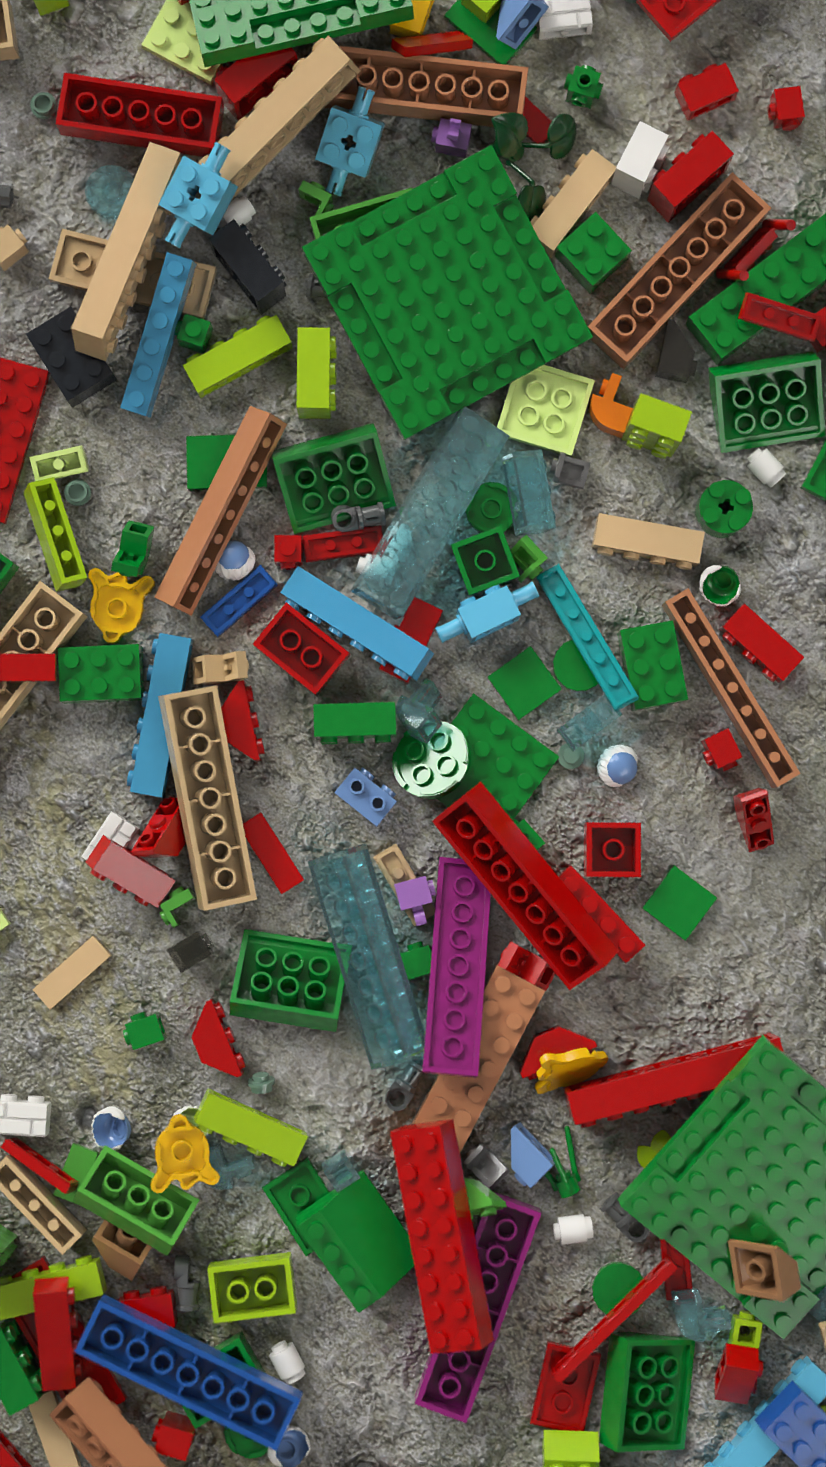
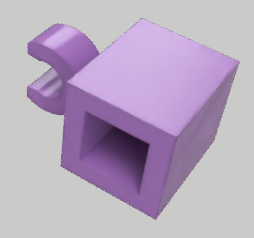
(452, 137)
(414, 894)

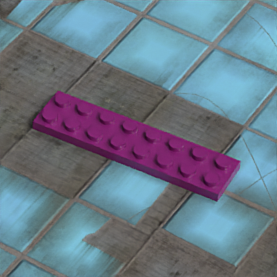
(456, 972)

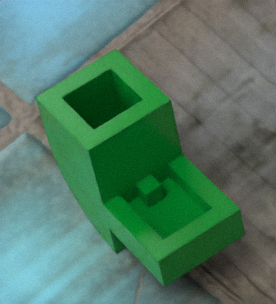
(133, 549)

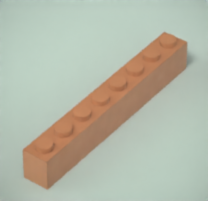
(221, 510)
(730, 689)

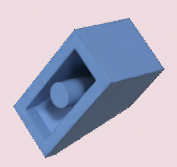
(518, 19)
(528, 1157)

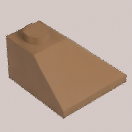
(120, 1249)
(763, 1270)

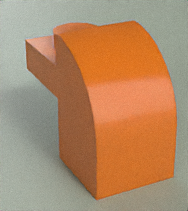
(607, 414)

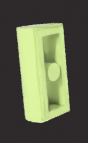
(59, 463)

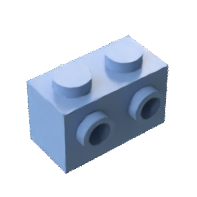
(366, 796)

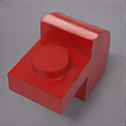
(526, 965)

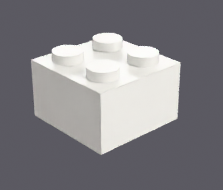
(638, 163)

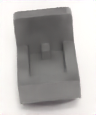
(569, 471)
(486, 1166)

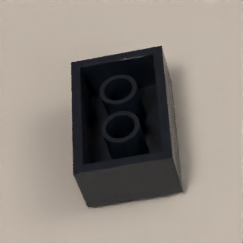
(248, 266)
(74, 372)

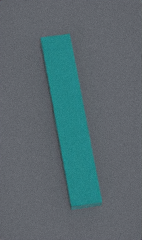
(587, 638)

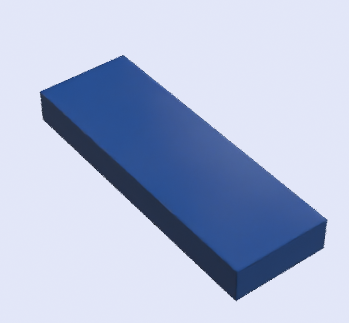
(239, 601)

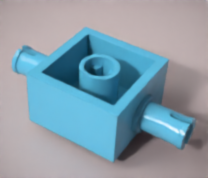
(365, 133)
(181, 193)
(487, 614)

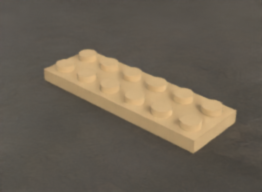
(79, 257)

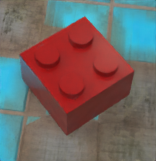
(612, 849)

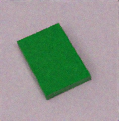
(484, 34)
(205, 458)
(293, 1193)

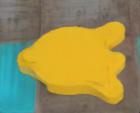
(117, 604)
(568, 1068)
(182, 1156)

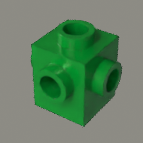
(583, 86)

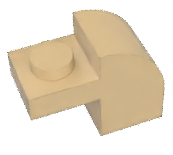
(220, 668)

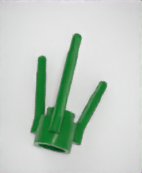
(566, 1182)

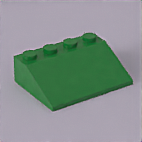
(767, 401)
(330, 473)
(287, 981)
(358, 1241)
(646, 1392)

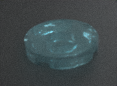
(107, 190)

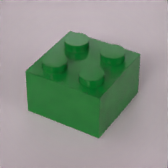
(592, 252)
(485, 560)

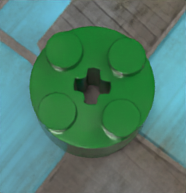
(737, 501)

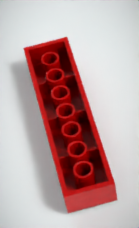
(525, 886)
(655, 1083)
(442, 1237)

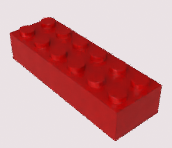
(139, 114)

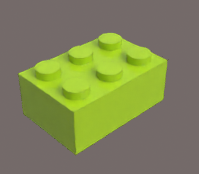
(316, 373)
(656, 426)
(252, 1287)

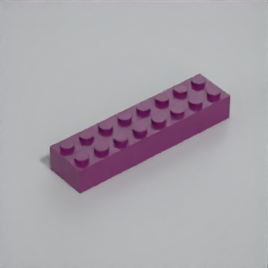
(502, 1243)

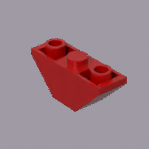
(241, 721)
(754, 818)
(163, 833)
(215, 1041)
(554, 1041)

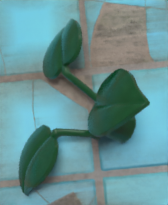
(511, 130)

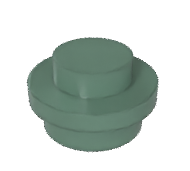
(43, 105)
(77, 492)
(570, 759)
(261, 1083)

